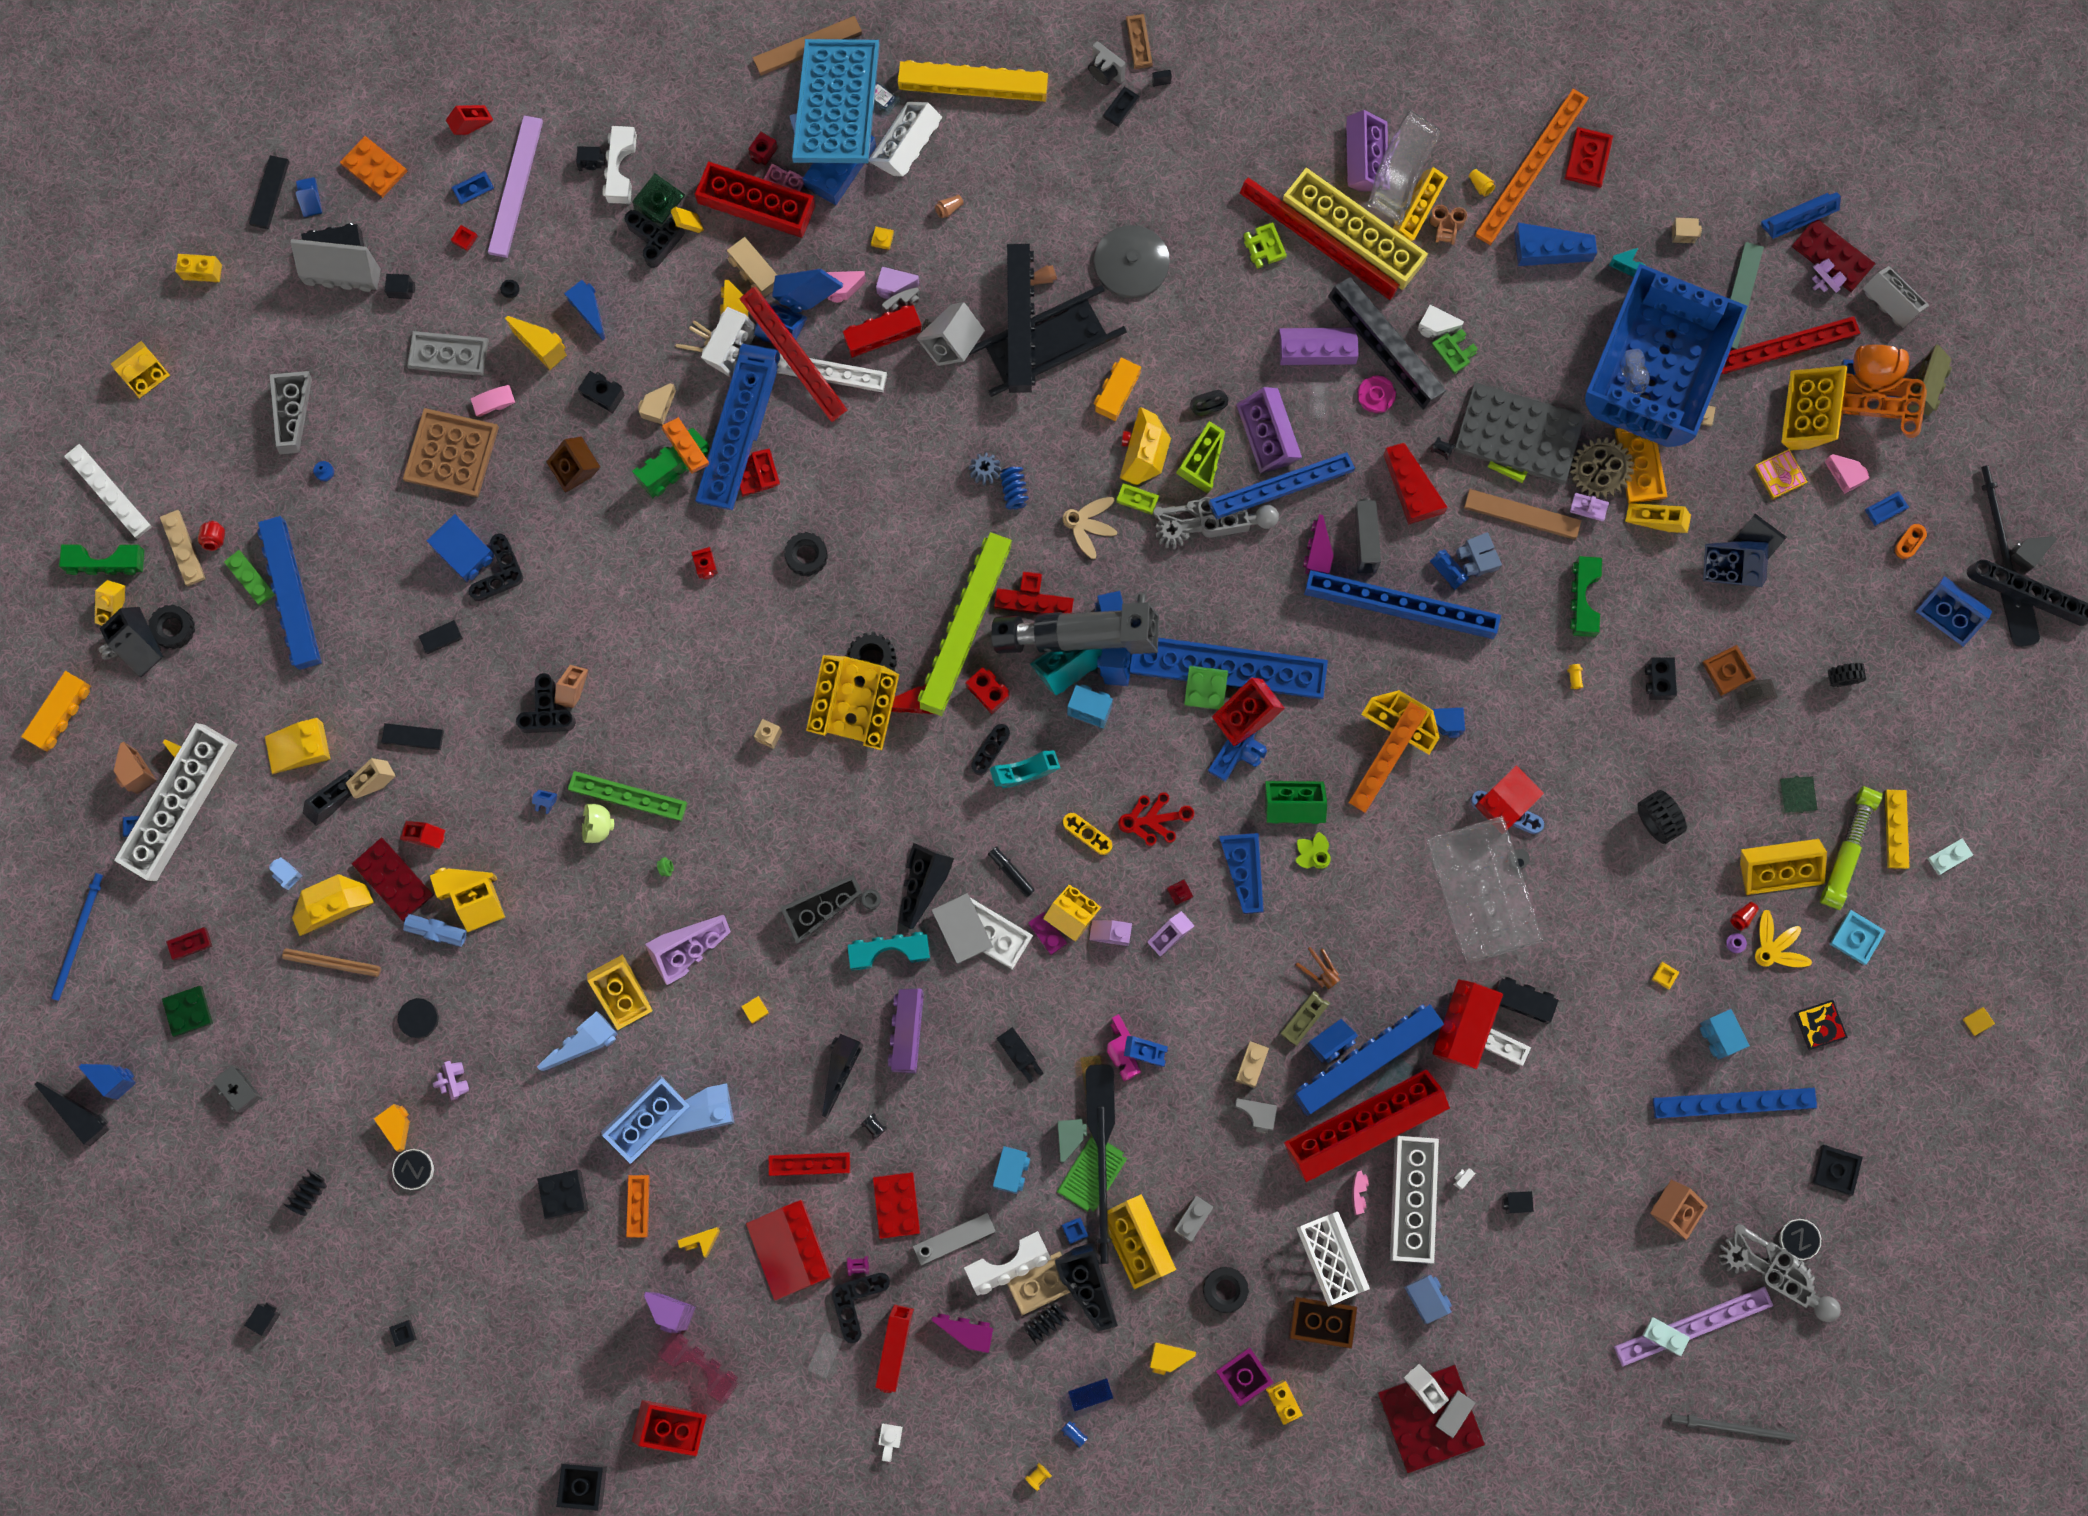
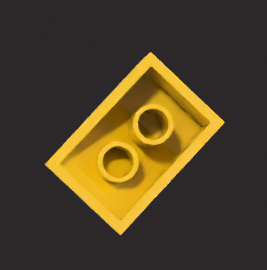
(539, 341)
(297, 746)
(619, 992)

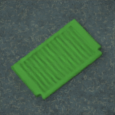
(1082, 1182)

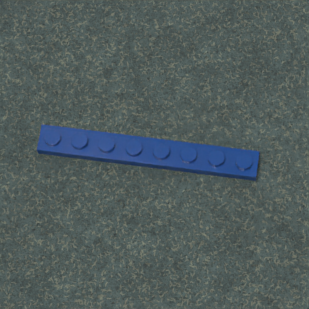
(1281, 485)
(1734, 1103)

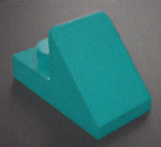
(1625, 263)

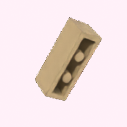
(752, 266)

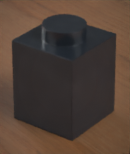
(399, 286)
(1518, 1202)
(262, 1319)

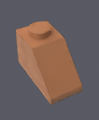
(570, 686)

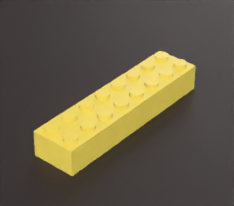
(1355, 227)

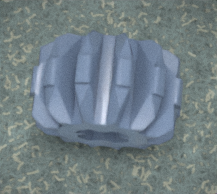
(990, 462)

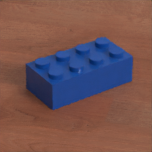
(833, 179)

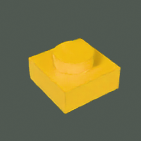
(882, 238)

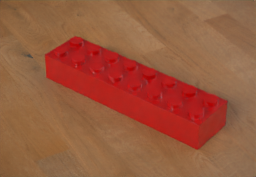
(1366, 1125)

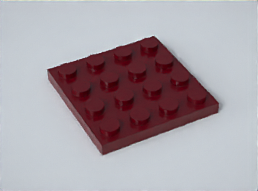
(1414, 1424)

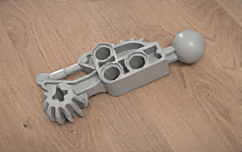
(1265, 517)
(1793, 1271)

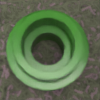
(665, 867)

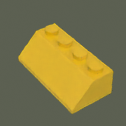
(1783, 866)
(1138, 1242)

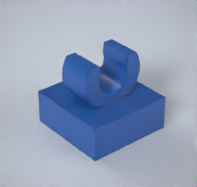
(545, 799)

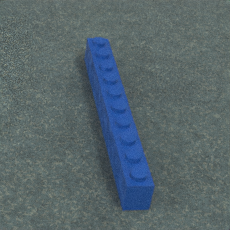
(1402, 604)

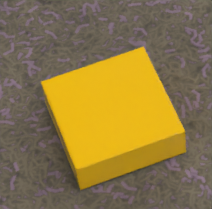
(1665, 975)
(755, 1009)

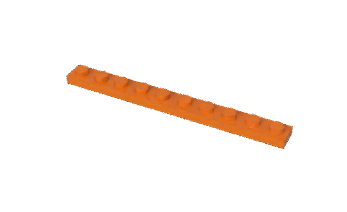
(1531, 167)

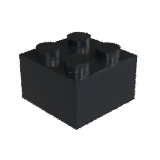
(562, 1194)
(581, 1486)

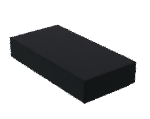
(440, 637)

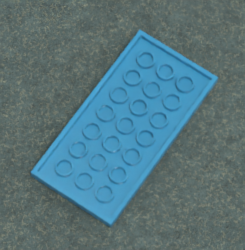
(836, 101)

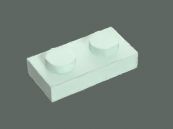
(1950, 856)
(1666, 1336)

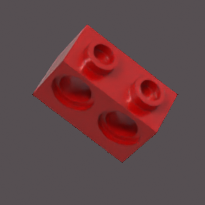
(983, 693)

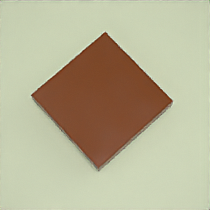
(1728, 670)

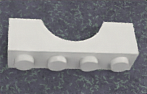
(622, 143)
(986, 1276)

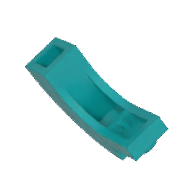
(1026, 770)

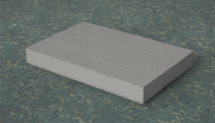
(962, 928)

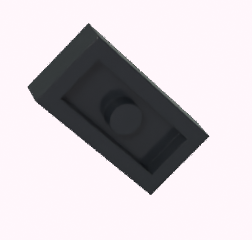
(1121, 106)

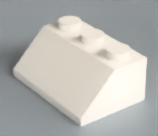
(727, 339)

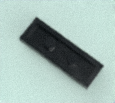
(412, 736)

